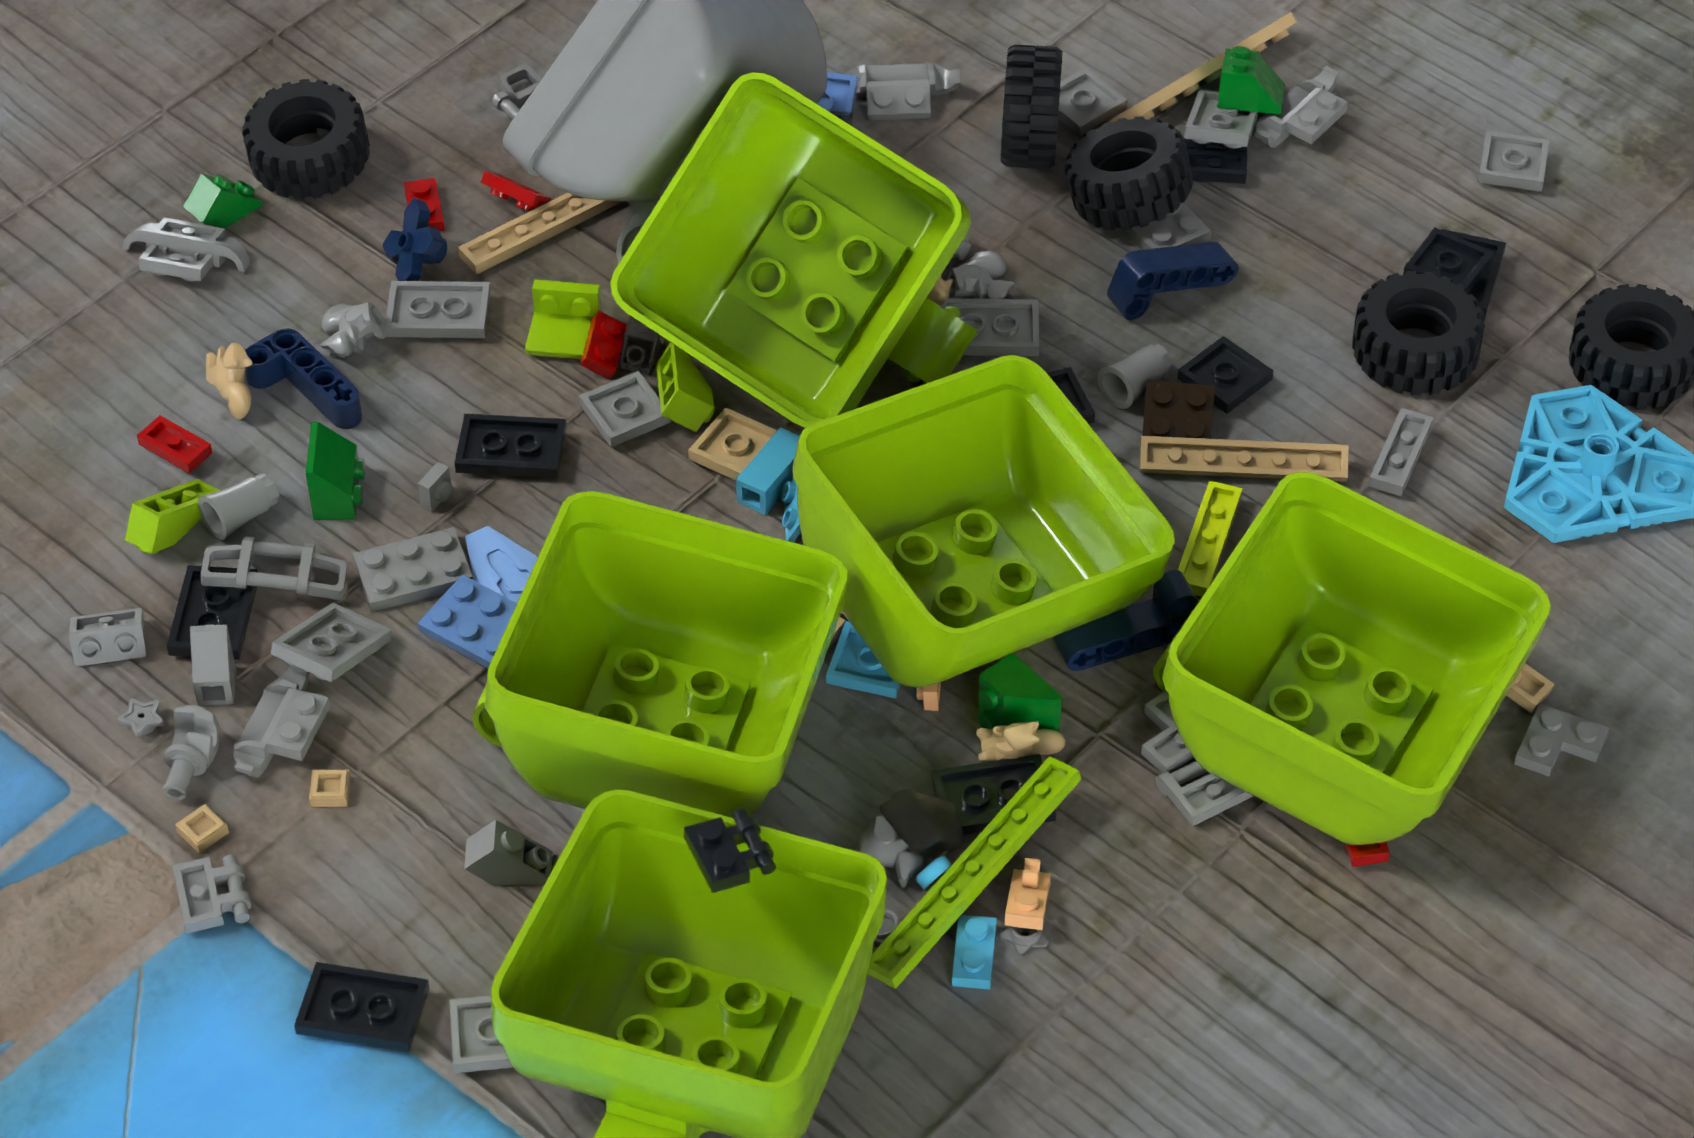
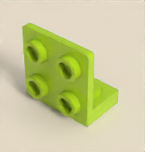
(561, 318)

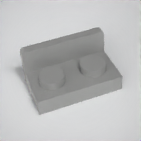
(107, 637)

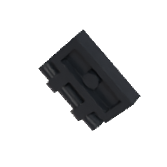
(1217, 162)
(718, 856)

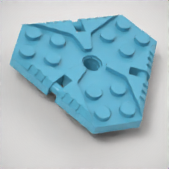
(1583, 467)

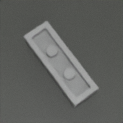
(1401, 451)

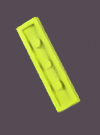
(1209, 535)

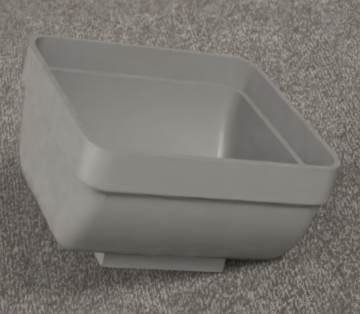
(643, 86)

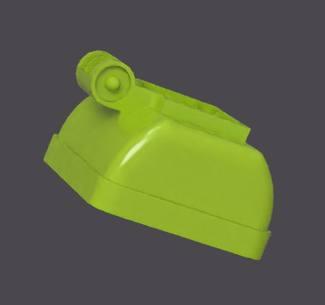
(798, 256)
(974, 519)
(659, 657)
(1347, 661)
(683, 997)

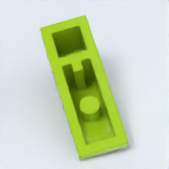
(683, 390)
(165, 516)

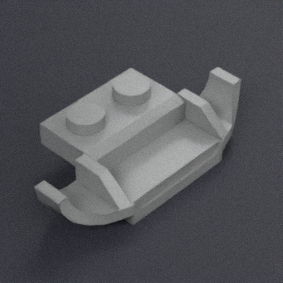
(902, 89)
(1305, 111)
(185, 249)
(281, 723)

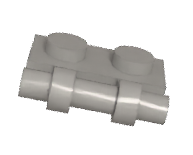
(199, 897)

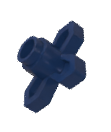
(415, 243)

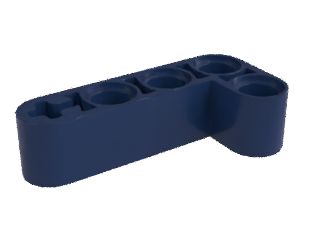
(1166, 270)
(293, 357)
(1132, 628)

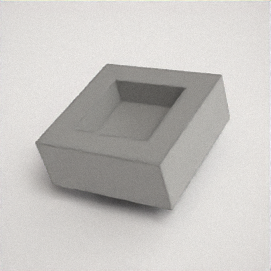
(435, 487)

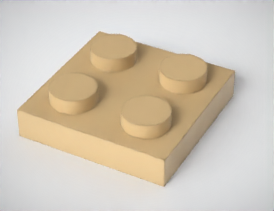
(730, 443)

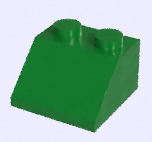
(1249, 83)
(333, 474)
(1016, 694)

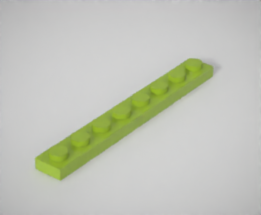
(972, 872)

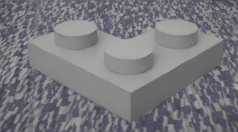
(1556, 732)
(1166, 749)

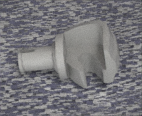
(192, 748)

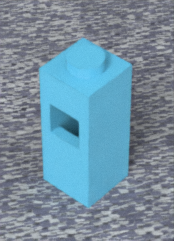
(765, 476)

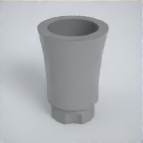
(1127, 378)
(237, 504)

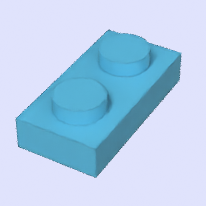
(974, 952)

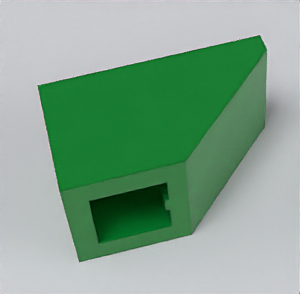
(221, 201)

